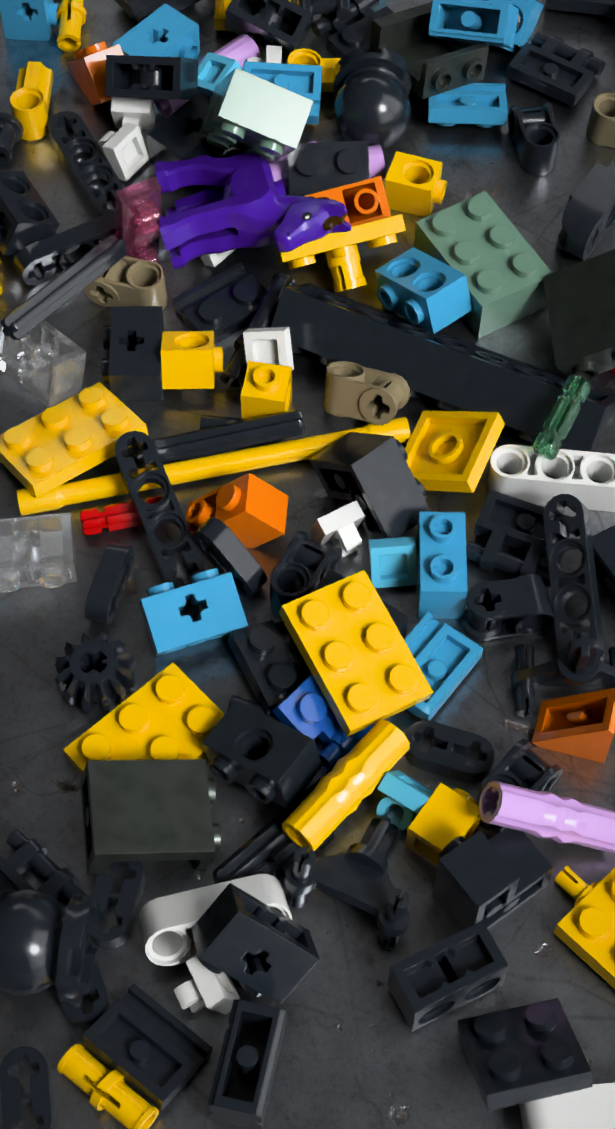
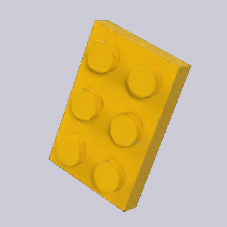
(67, 439)
(355, 652)
(156, 722)

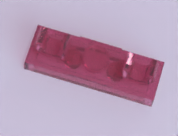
(138, 218)

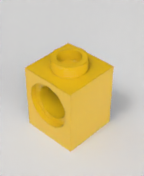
(414, 184)
(190, 360)
(266, 390)
(441, 820)

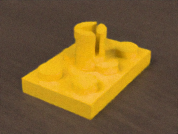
(343, 252)

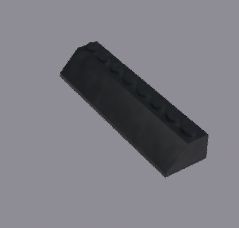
(436, 364)

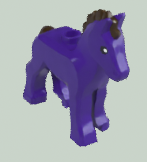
(239, 209)

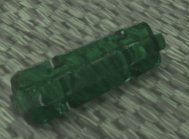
(561, 417)

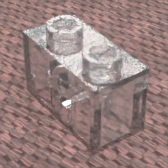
(44, 363)
(37, 552)

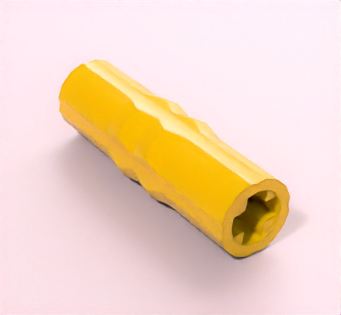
(346, 785)

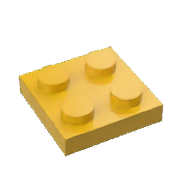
(452, 448)

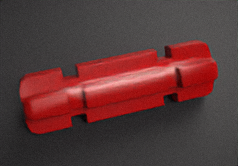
(115, 517)

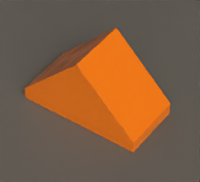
(578, 725)

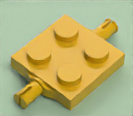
(591, 922)

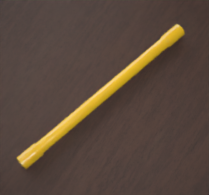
(203, 468)

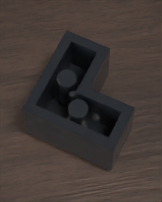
(378, 477)
(489, 876)

